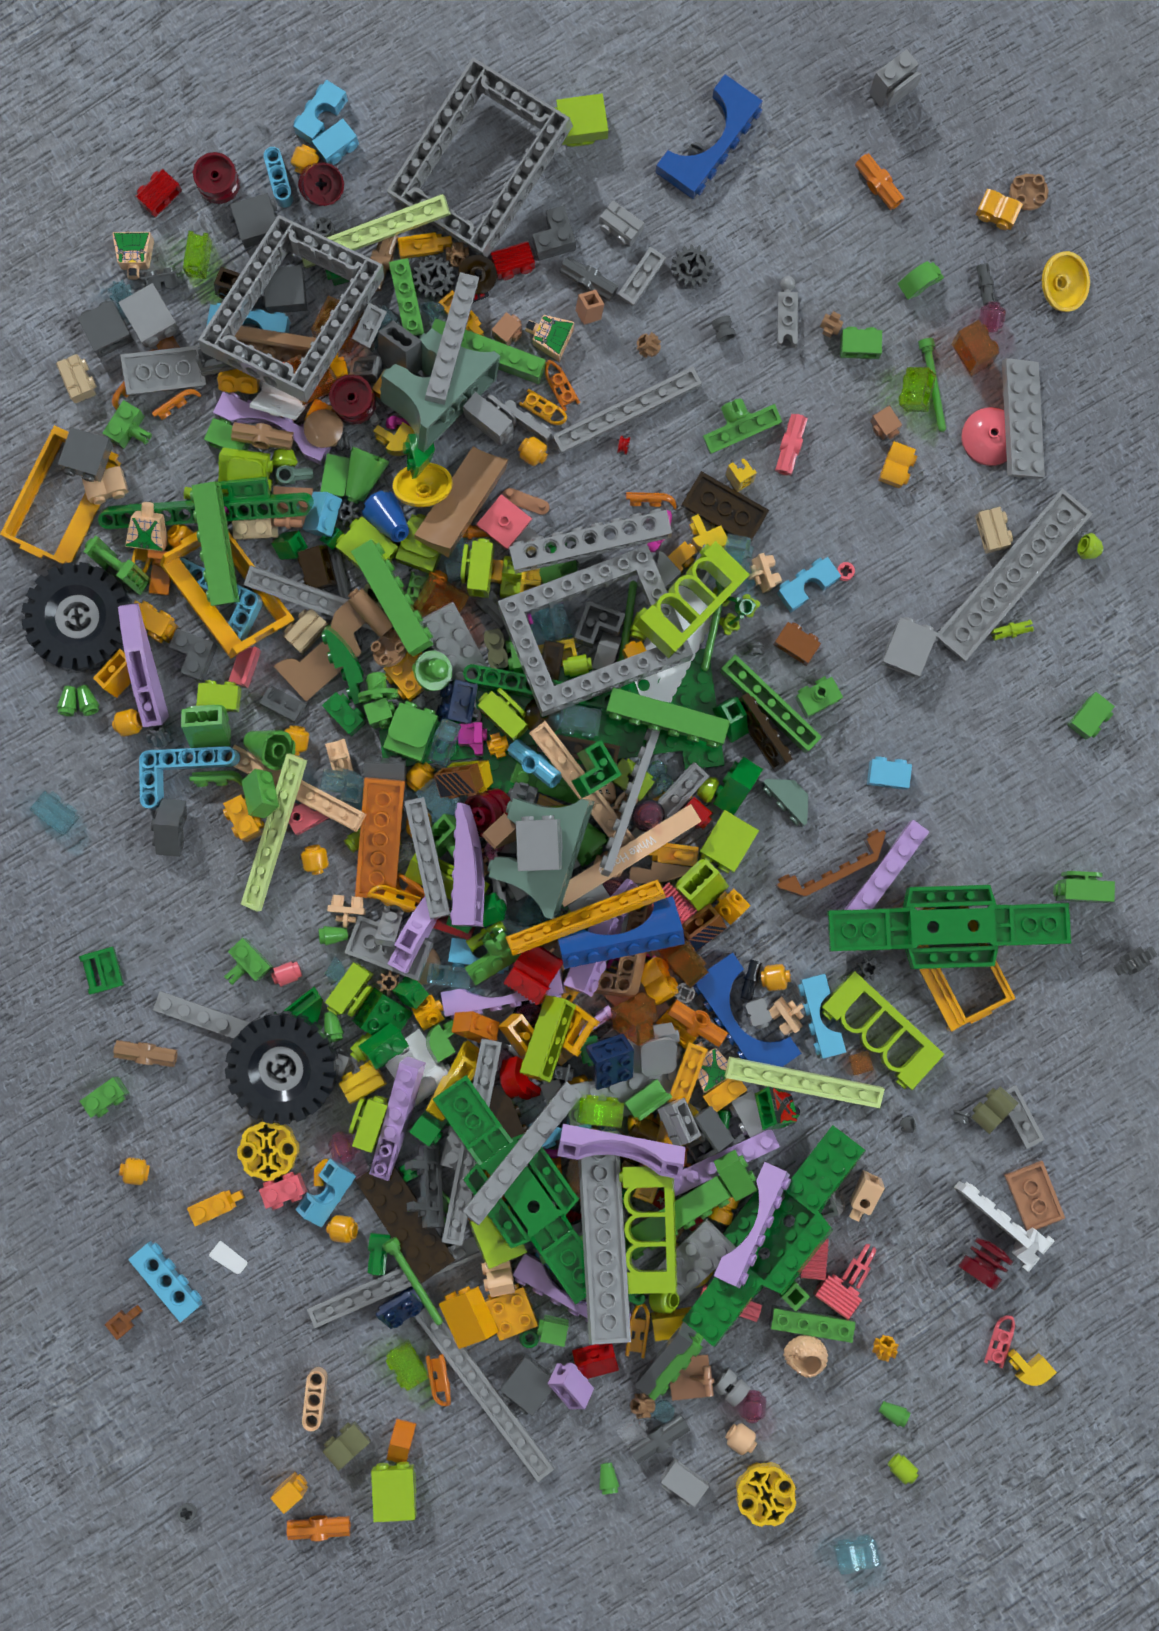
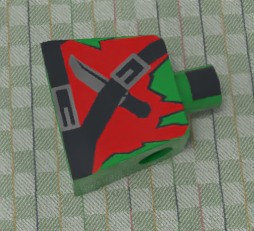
(776, 1108)

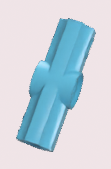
(534, 763)

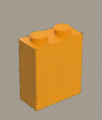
(468, 1316)

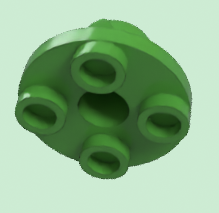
(432, 670)
(377, 689)

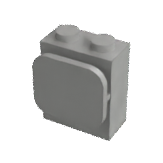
(895, 80)
(149, 316)
(490, 417)
(909, 647)
(539, 844)
(658, 1054)

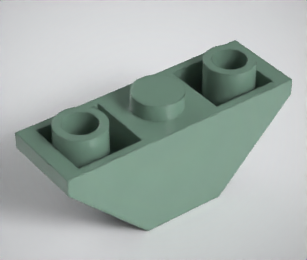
(789, 798)

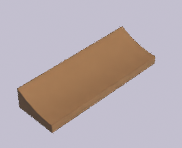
(278, 344)
(454, 514)

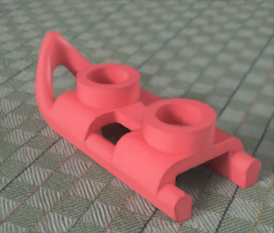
(1003, 1337)

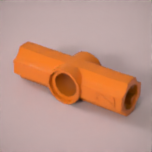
(879, 181)
(697, 1023)
(318, 1528)

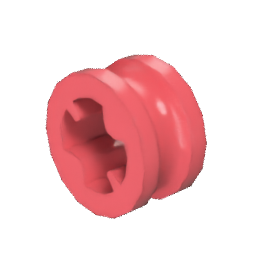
(851, 568)

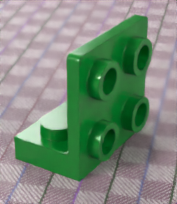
(380, 1011)

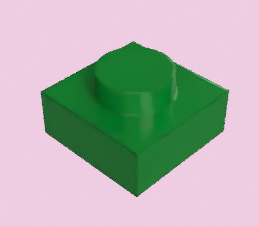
(331, 541)

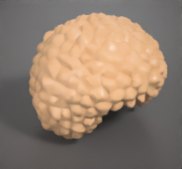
(806, 1355)

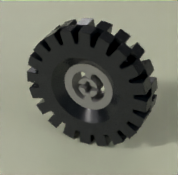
(51, 613)
(256, 1084)

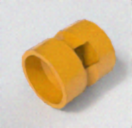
(724, 1214)

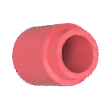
(286, 973)

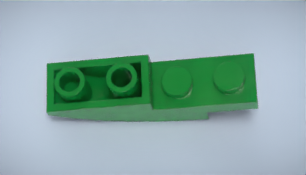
(343, 656)

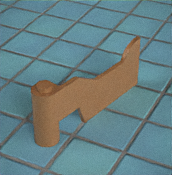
(315, 669)

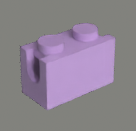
(571, 1386)

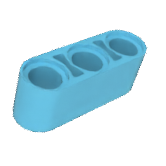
(278, 168)

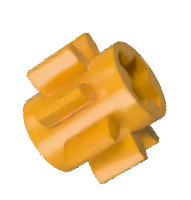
(498, 745)
(885, 1348)

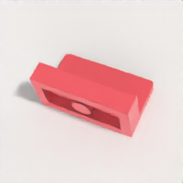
(245, 666)

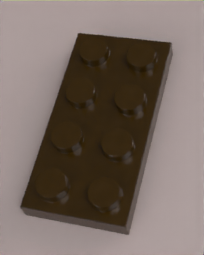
(724, 507)
(764, 736)

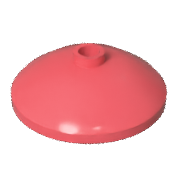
(979, 441)

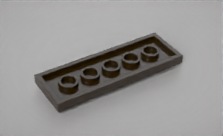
(418, 1245)

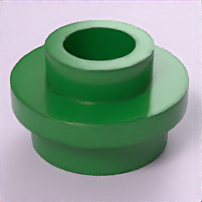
(529, 1344)

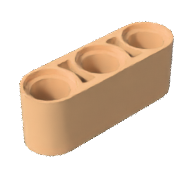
(311, 1408)

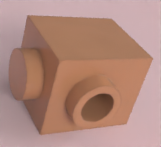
(589, 307)
(507, 329)
(886, 423)

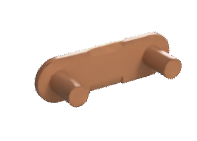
(526, 501)

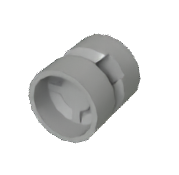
(737, 1390)

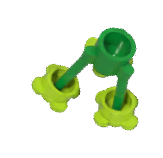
(743, 607)

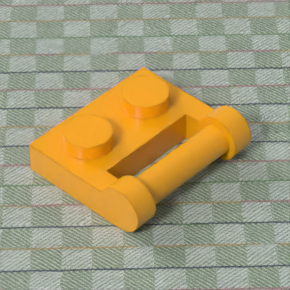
(578, 1021)

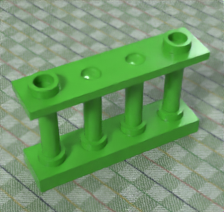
(127, 571)

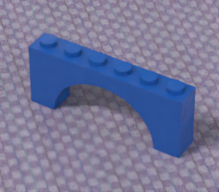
(693, 171)
(659, 931)
(716, 991)

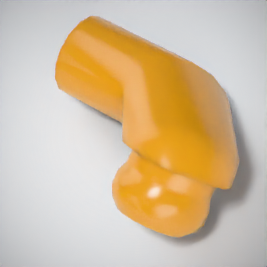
(318, 1181)

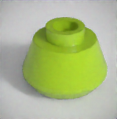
(284, 457)
(1089, 546)
(708, 789)

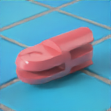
(860, 1265)

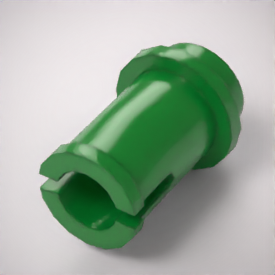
(725, 1116)

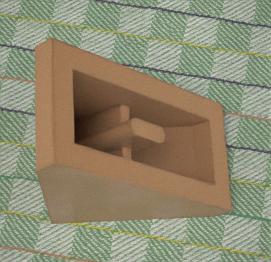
(500, 832)

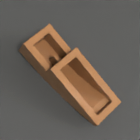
(659, 871)

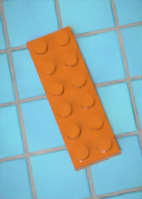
(379, 835)

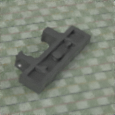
(431, 1202)

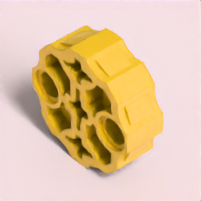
(286, 1160)
(783, 1496)

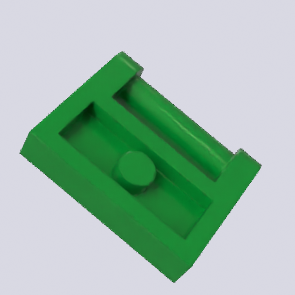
(107, 967)

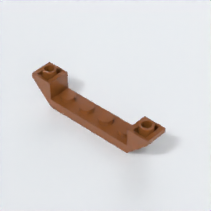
(874, 845)

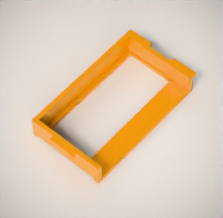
(81, 520)
(209, 614)
(945, 998)

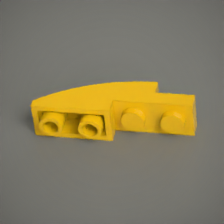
(463, 1065)

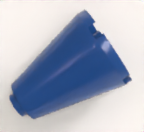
(386, 515)

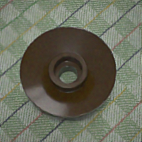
(483, 263)
(533, 717)

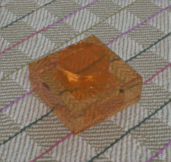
(860, 1063)

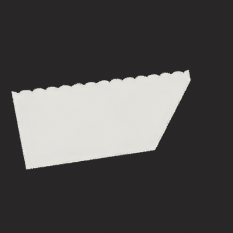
(672, 677)

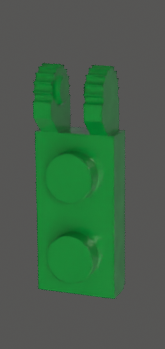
(246, 489)

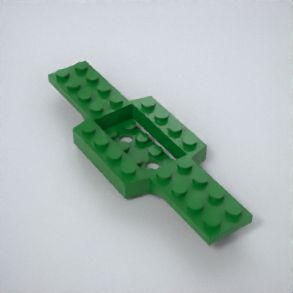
(908, 929)
(547, 1227)
(788, 1246)

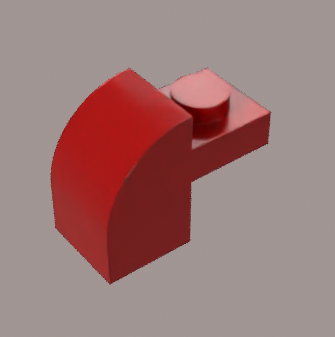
(516, 1083)

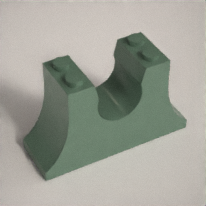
(407, 392)
(545, 886)

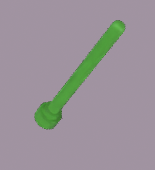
(927, 346)
(628, 618)
(712, 632)
(392, 1247)

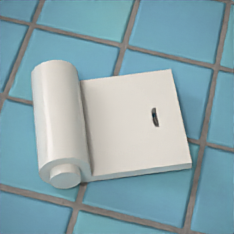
(277, 402)
(433, 1070)

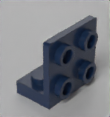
(457, 701)
(612, 1061)
(400, 1308)

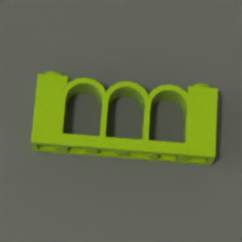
(661, 630)
(918, 1064)
(656, 1280)

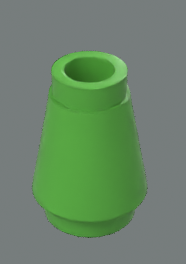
(87, 701)
(67, 702)
(332, 935)
(333, 1027)
(895, 1413)
(608, 1479)

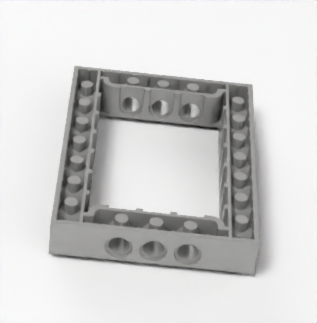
(472, 83)
(282, 237)
(558, 697)

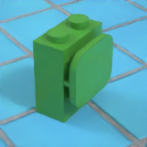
(206, 726)
(411, 731)
(1084, 888)

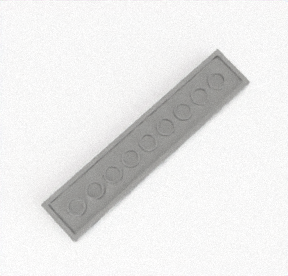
(1013, 575)
(604, 1249)

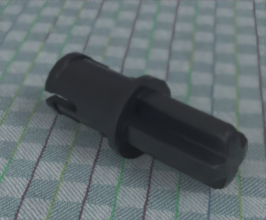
(750, 979)

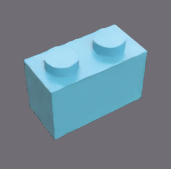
(335, 142)
(323, 514)
(889, 774)

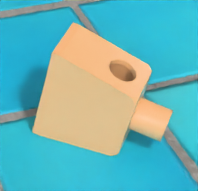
(869, 1188)

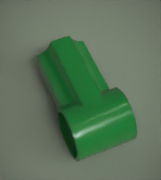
(377, 1255)

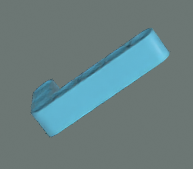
(242, 607)
(180, 762)

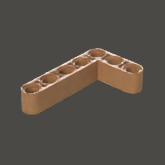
(624, 976)

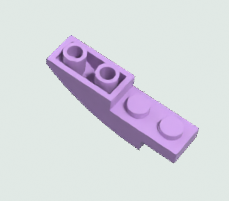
(412, 937)

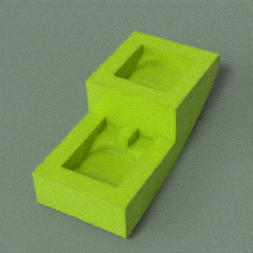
(510, 581)

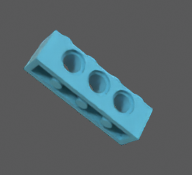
(154, 1278)

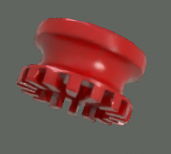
(623, 445)

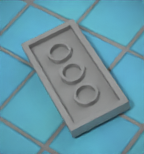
(161, 370)
(454, 640)
(362, 946)
(698, 1256)

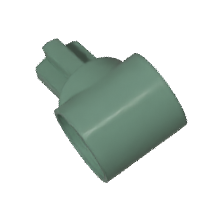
(294, 475)

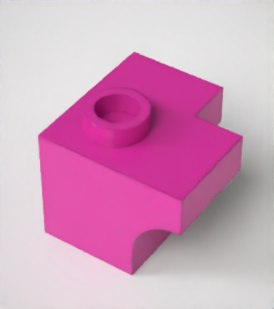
(472, 736)

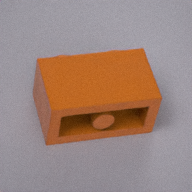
(475, 1026)

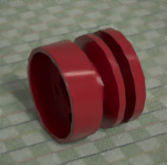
(332, 181)
(986, 1263)

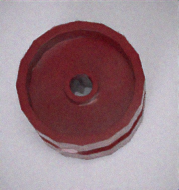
(216, 178)
(352, 399)
(487, 807)

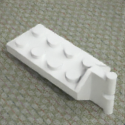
(1026, 1241)

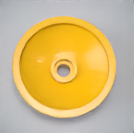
(1065, 281)
(426, 490)

